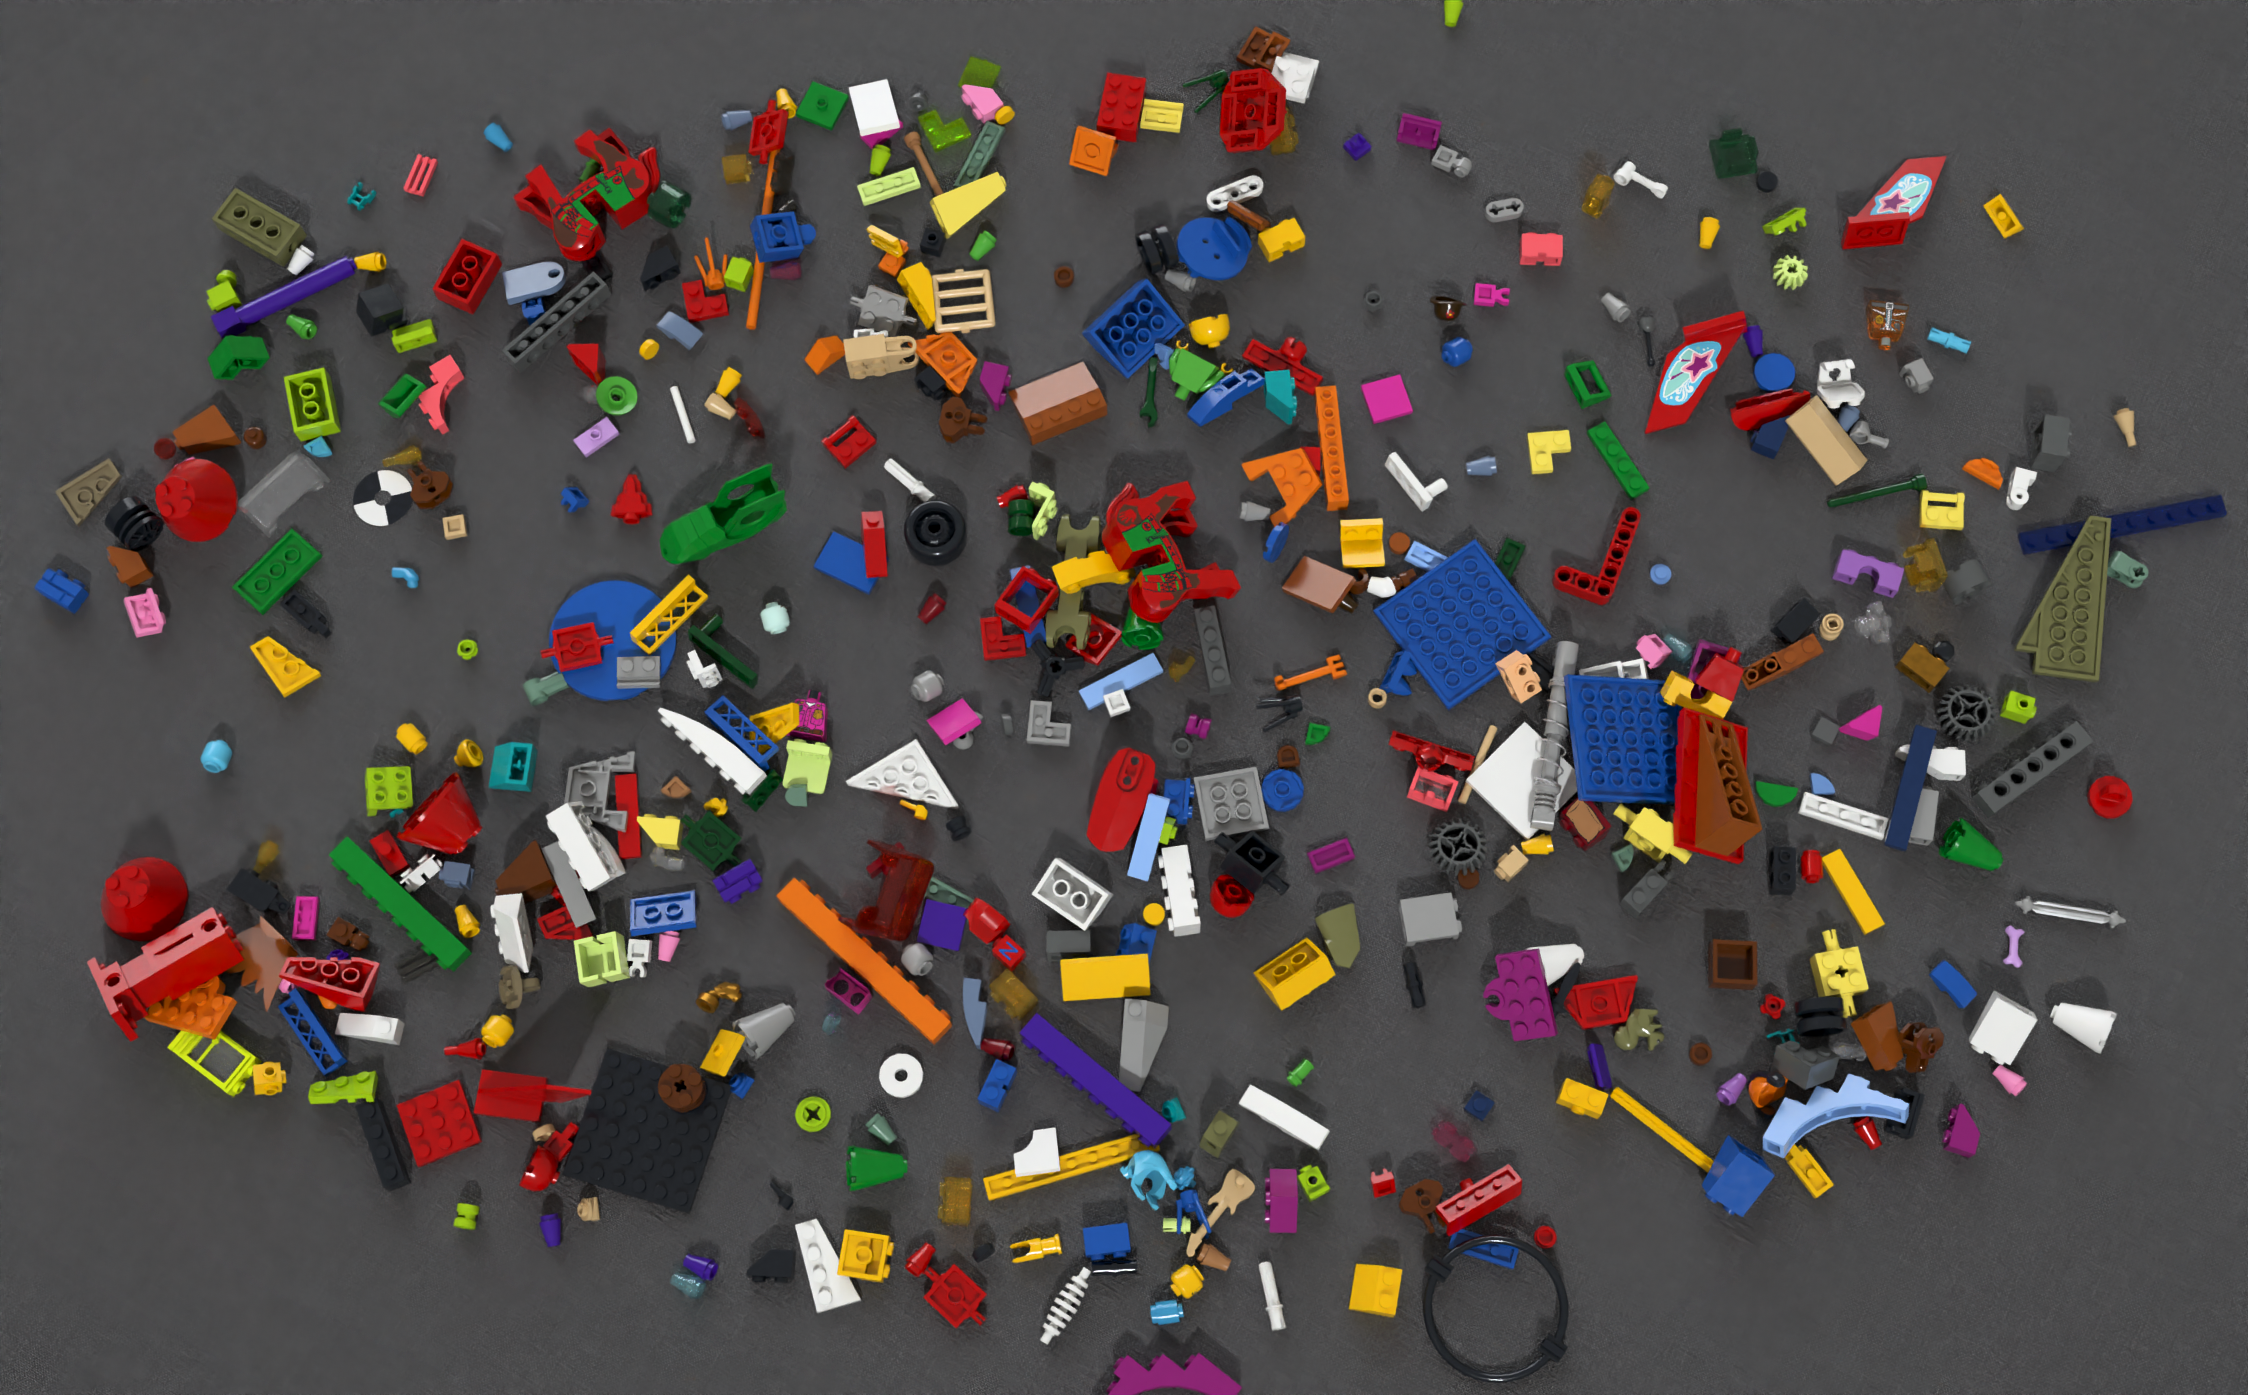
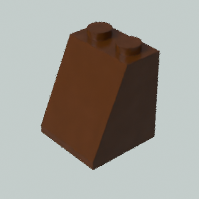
(527, 875)

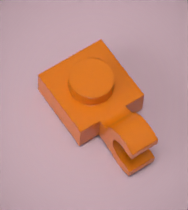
(892, 264)

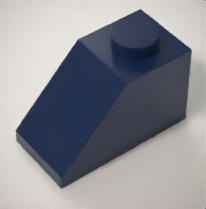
(1769, 437)

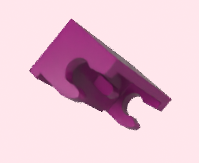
(1419, 131)

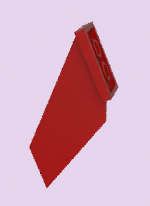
(519, 1095)

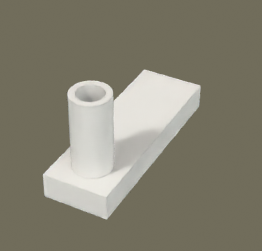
(1421, 496)

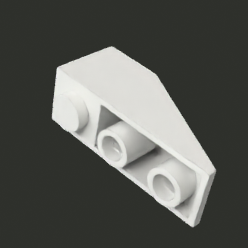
(1943, 763)

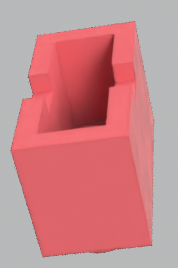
(1541, 248)

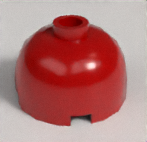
(1230, 897)
(540, 1171)

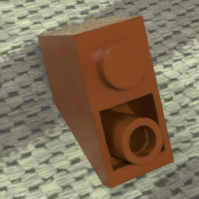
(130, 565)

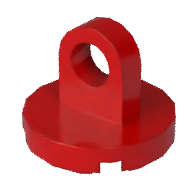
(2110, 797)

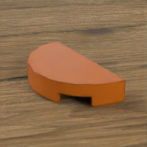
(1985, 470)

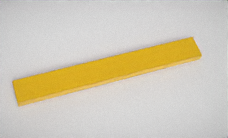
(1070, 1165)

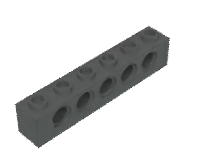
(556, 322)
(2077, 741)

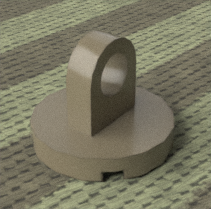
(513, 986)

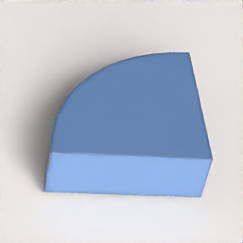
(1164, 354)
(1820, 785)

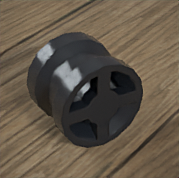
(958, 828)

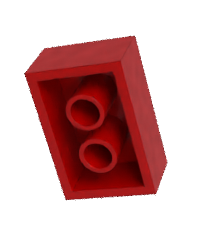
(1122, 106)
(467, 276)

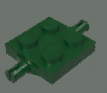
(710, 841)

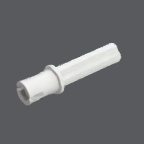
(915, 486)
(1273, 1304)

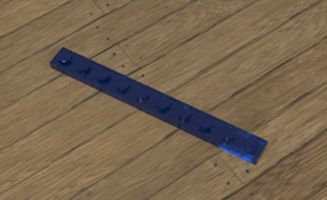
(2127, 523)

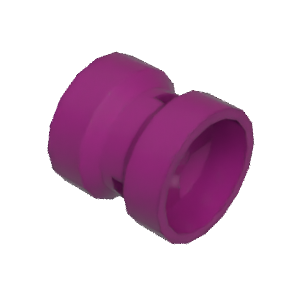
(1203, 726)

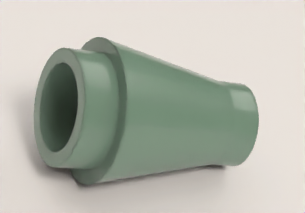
(881, 1129)

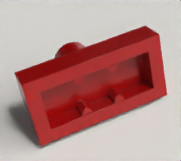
(389, 853)

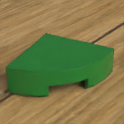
(1316, 733)

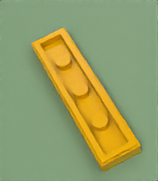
(1852, 892)

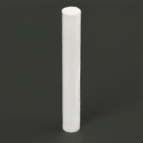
(682, 414)

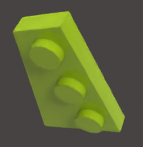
(350, 1088)

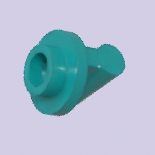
(1173, 1111)

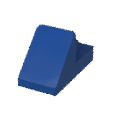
(533, 309)

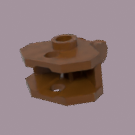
(957, 419)
(429, 486)
(1919, 1045)
(1423, 1205)

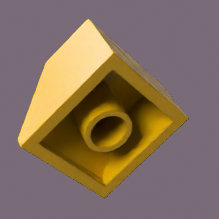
(1375, 1289)

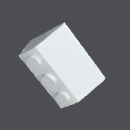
(1072, 893)
(513, 930)

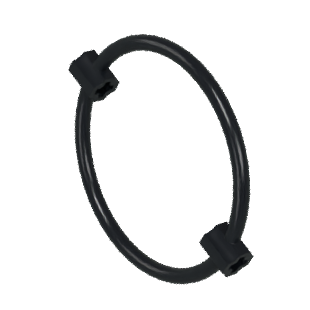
(1550, 1347)

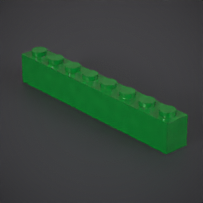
(400, 904)

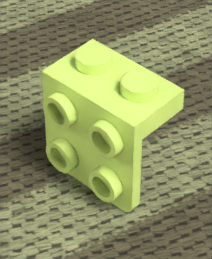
(1046, 500)
(807, 765)

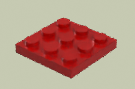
(439, 1123)

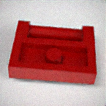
(853, 446)

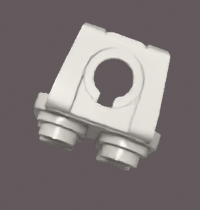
(1840, 390)

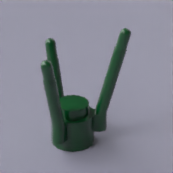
(1217, 80)

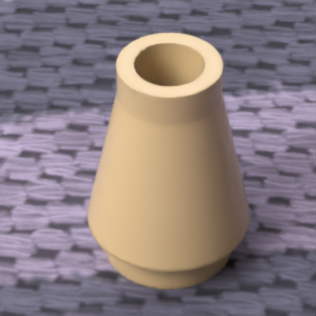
(719, 406)

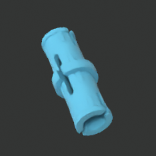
(1949, 340)

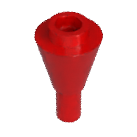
(472, 1049)

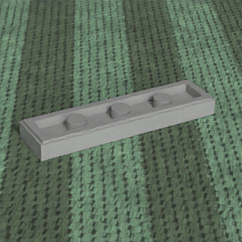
(568, 885)

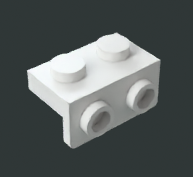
(707, 676)

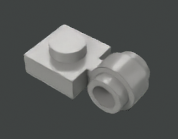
(1447, 158)

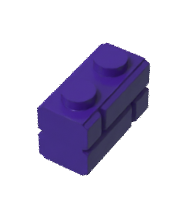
(738, 880)

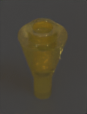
(408, 456)
(266, 854)

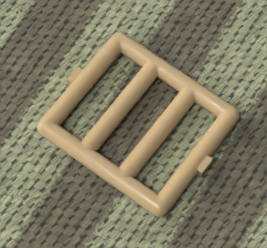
(988, 306)

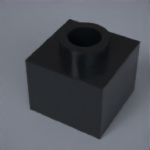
(933, 247)

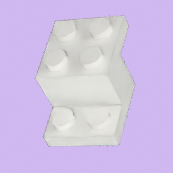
(1296, 75)

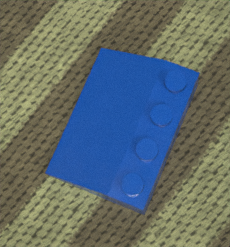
(1132, 328)

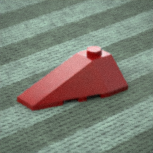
(340, 981)

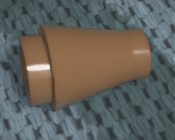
(1212, 1257)

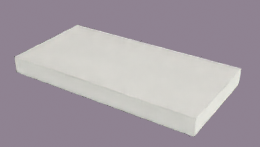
(874, 107)

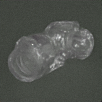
(668, 862)
(1848, 1051)

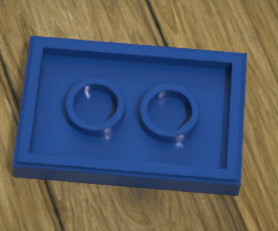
(845, 562)
(663, 913)

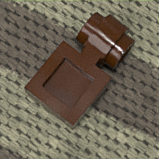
(344, 932)

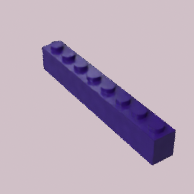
(1096, 1081)

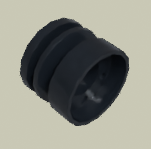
(134, 523)

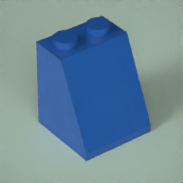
(1736, 1177)

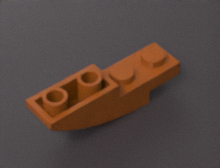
(1781, 663)

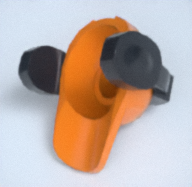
(1766, 1088)

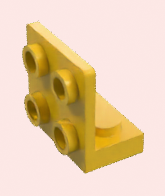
(1362, 543)

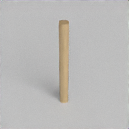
(1478, 761)

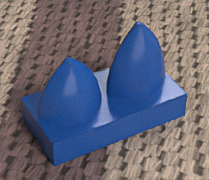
(1399, 666)

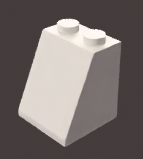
(2002, 1028)

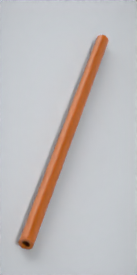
(759, 267)

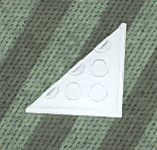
(906, 775)

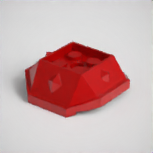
(1252, 110)

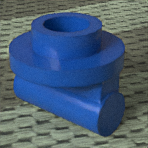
(740, 1084)

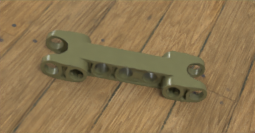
(1069, 616)

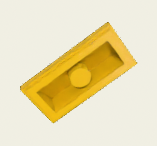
(2003, 216)

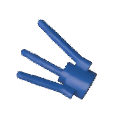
(1190, 1202)

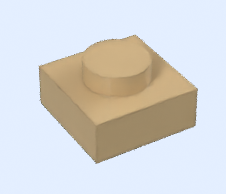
(454, 527)

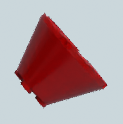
(197, 500)
(443, 819)
(144, 899)

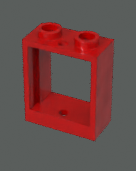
(1017, 617)

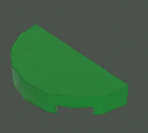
(1774, 794)

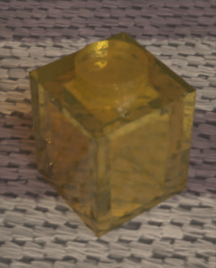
(736, 168)

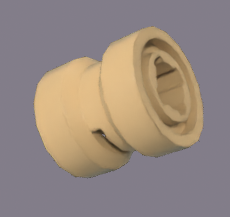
(1829, 631)

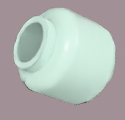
(775, 618)

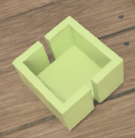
(601, 961)

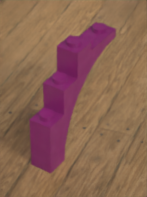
(1164, 1373)

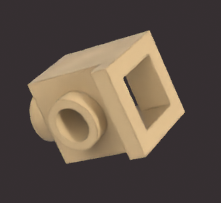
(1510, 864)

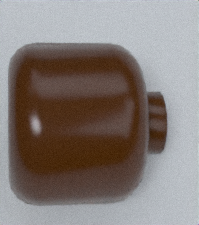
(255, 437)

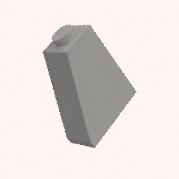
(1925, 817)

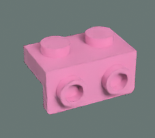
(145, 613)

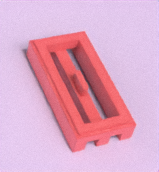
(421, 192)

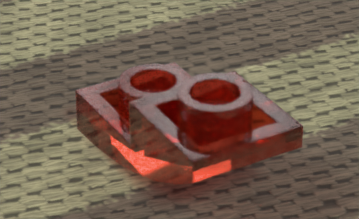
(752, 421)

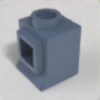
(457, 874)

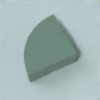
(1623, 857)

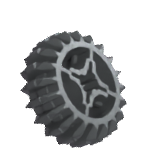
(1974, 728)
(1476, 855)

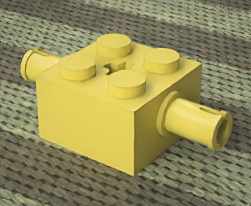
(1651, 834)
(1846, 962)

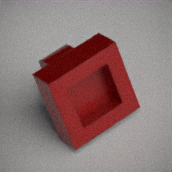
(1382, 1184)

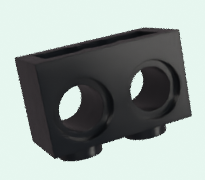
(1782, 870)

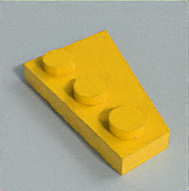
(283, 667)
(775, 723)

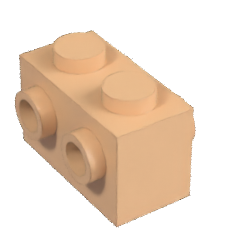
(1519, 676)

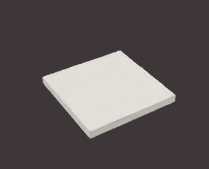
(1509, 779)

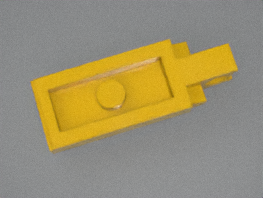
(1808, 1171)

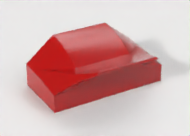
(985, 921)

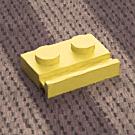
(1162, 115)

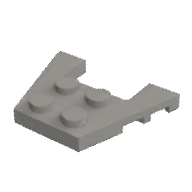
(592, 784)

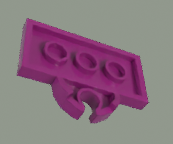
(1522, 995)

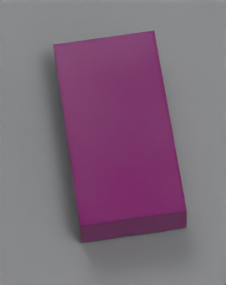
(1331, 855)

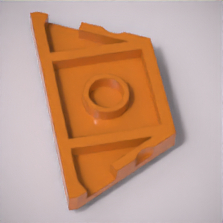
(948, 359)

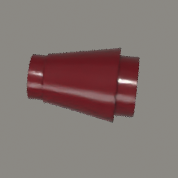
(933, 606)
(998, 1048)

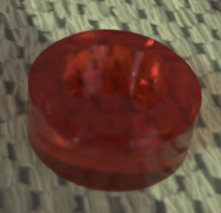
(165, 448)

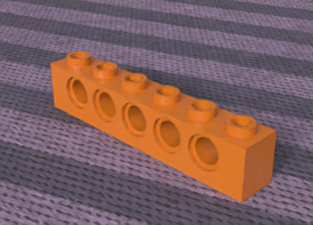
(1331, 448)

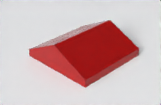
(1100, 641)

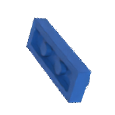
(1494, 1253)

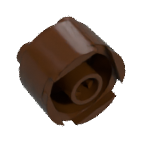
(677, 1076)

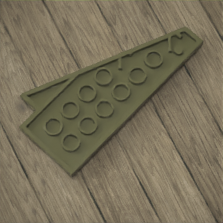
(2070, 617)

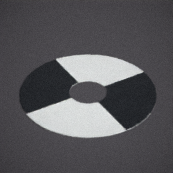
(365, 494)

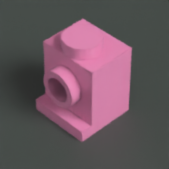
(1653, 650)

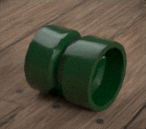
(1021, 516)

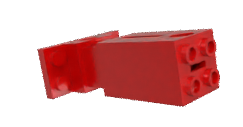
(167, 968)

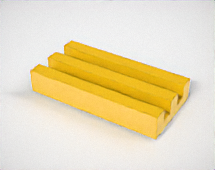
(885, 241)

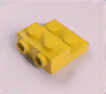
(865, 1256)

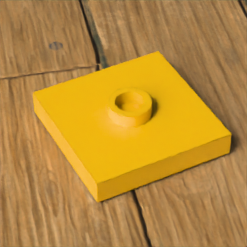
(722, 1052)

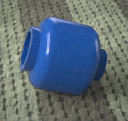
(1456, 351)

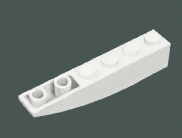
(717, 750)

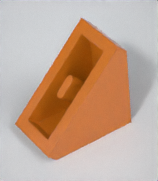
(825, 353)

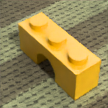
(1678, 691)

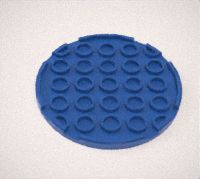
(616, 611)

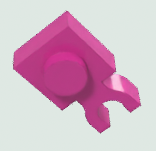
(1487, 295)

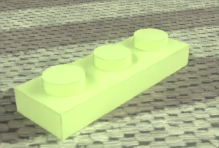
(888, 186)

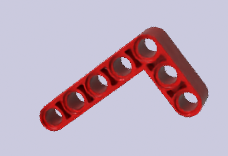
(1610, 564)

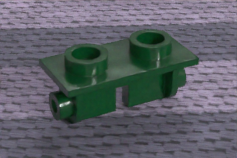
(763, 791)

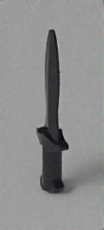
(1566, 986)

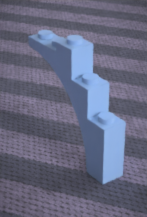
(1825, 1105)

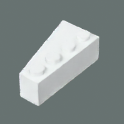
(581, 845)
(1180, 890)

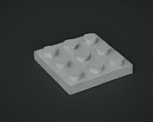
(1231, 803)

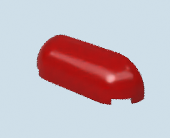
(1762, 409)

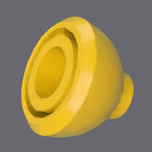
(468, 754)

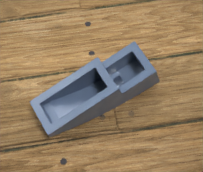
(974, 1010)

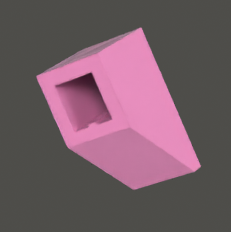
(982, 101)

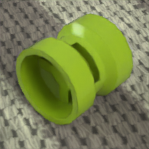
(466, 1216)

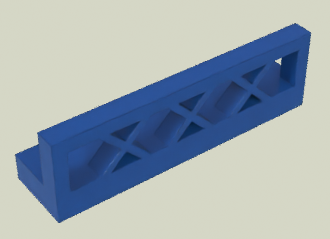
(735, 738)
(316, 1026)

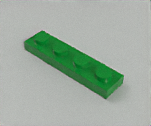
(1617, 460)

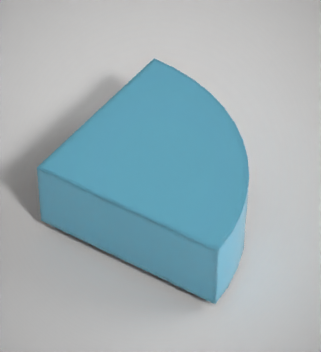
(318, 447)

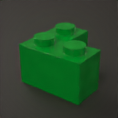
(237, 354)

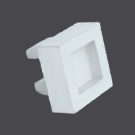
(1116, 703)

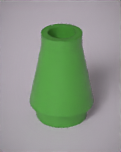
(983, 245)
(303, 327)

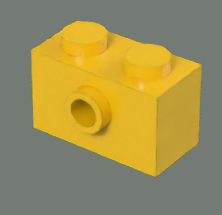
(1582, 1098)

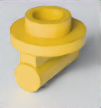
(717, 807)

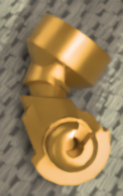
(709, 1001)

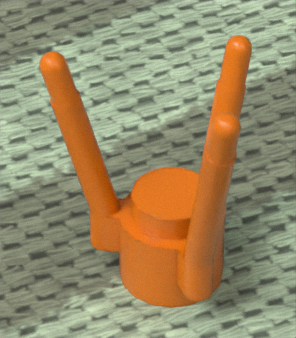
(714, 279)

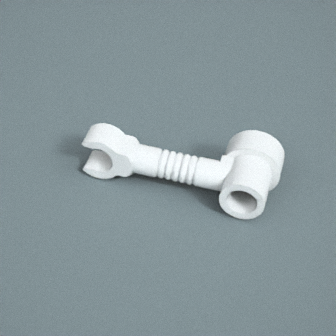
(1628, 172)

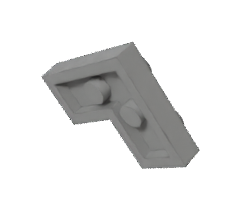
(1042, 730)

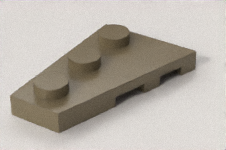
(88, 490)

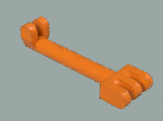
(1332, 668)

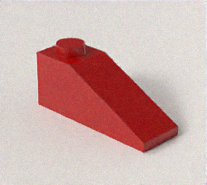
(874, 544)

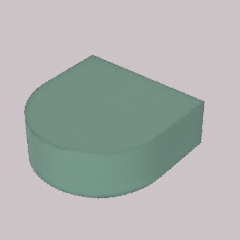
(797, 795)

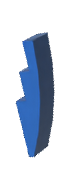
(1028, 604)

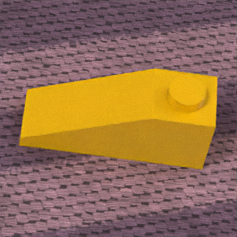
(917, 286)

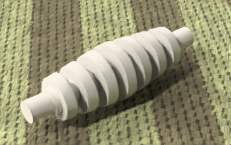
(1065, 1306)

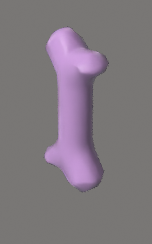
(2013, 957)

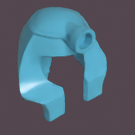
(1152, 1166)

